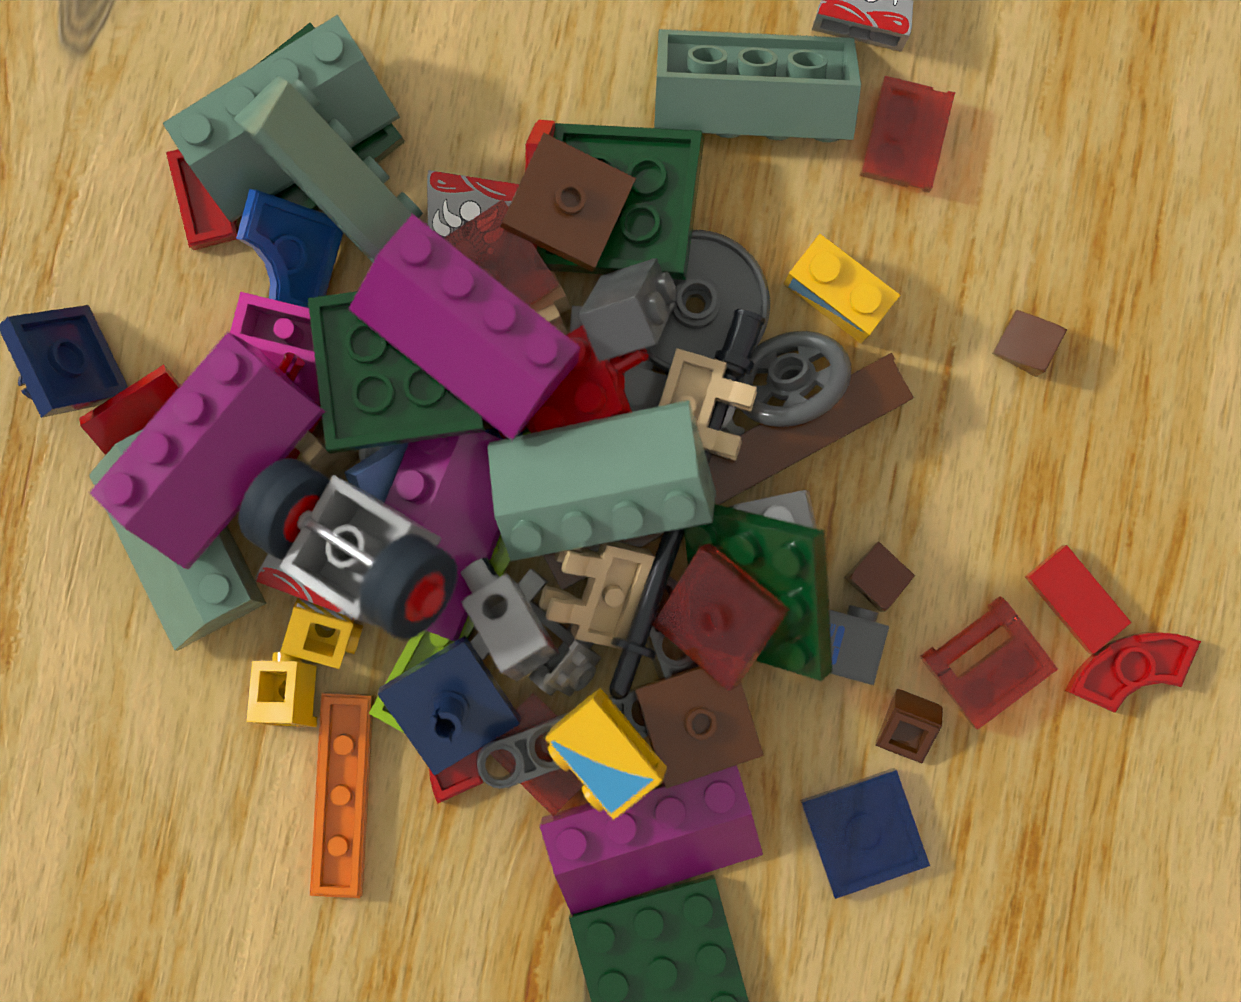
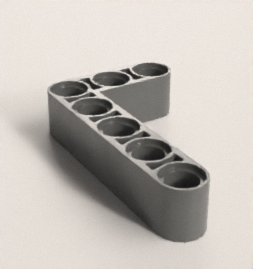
(521, 742)

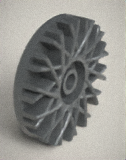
(725, 280)

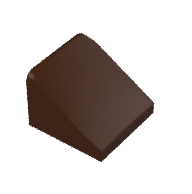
(1029, 342)
(880, 577)
(910, 726)

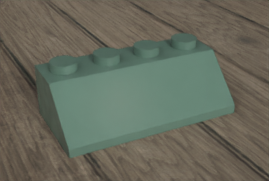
(757, 84)
(231, 161)
(325, 166)
(601, 481)
(193, 599)

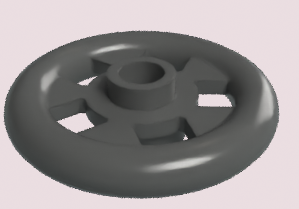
(795, 376)

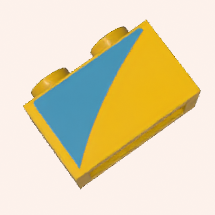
(840, 288)
(605, 754)

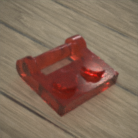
(1000, 675)

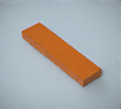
(341, 795)

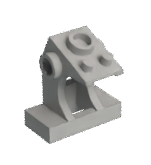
(577, 660)

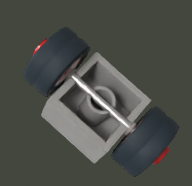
(349, 547)

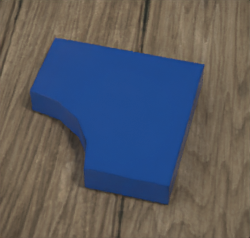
(293, 244)

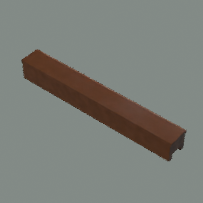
(771, 449)

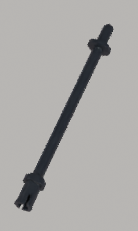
(737, 354)

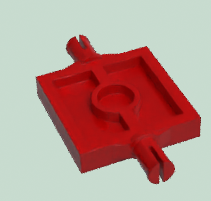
(590, 389)

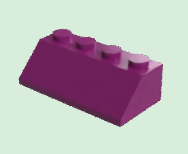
(463, 327)
(205, 450)
(449, 492)
(653, 842)

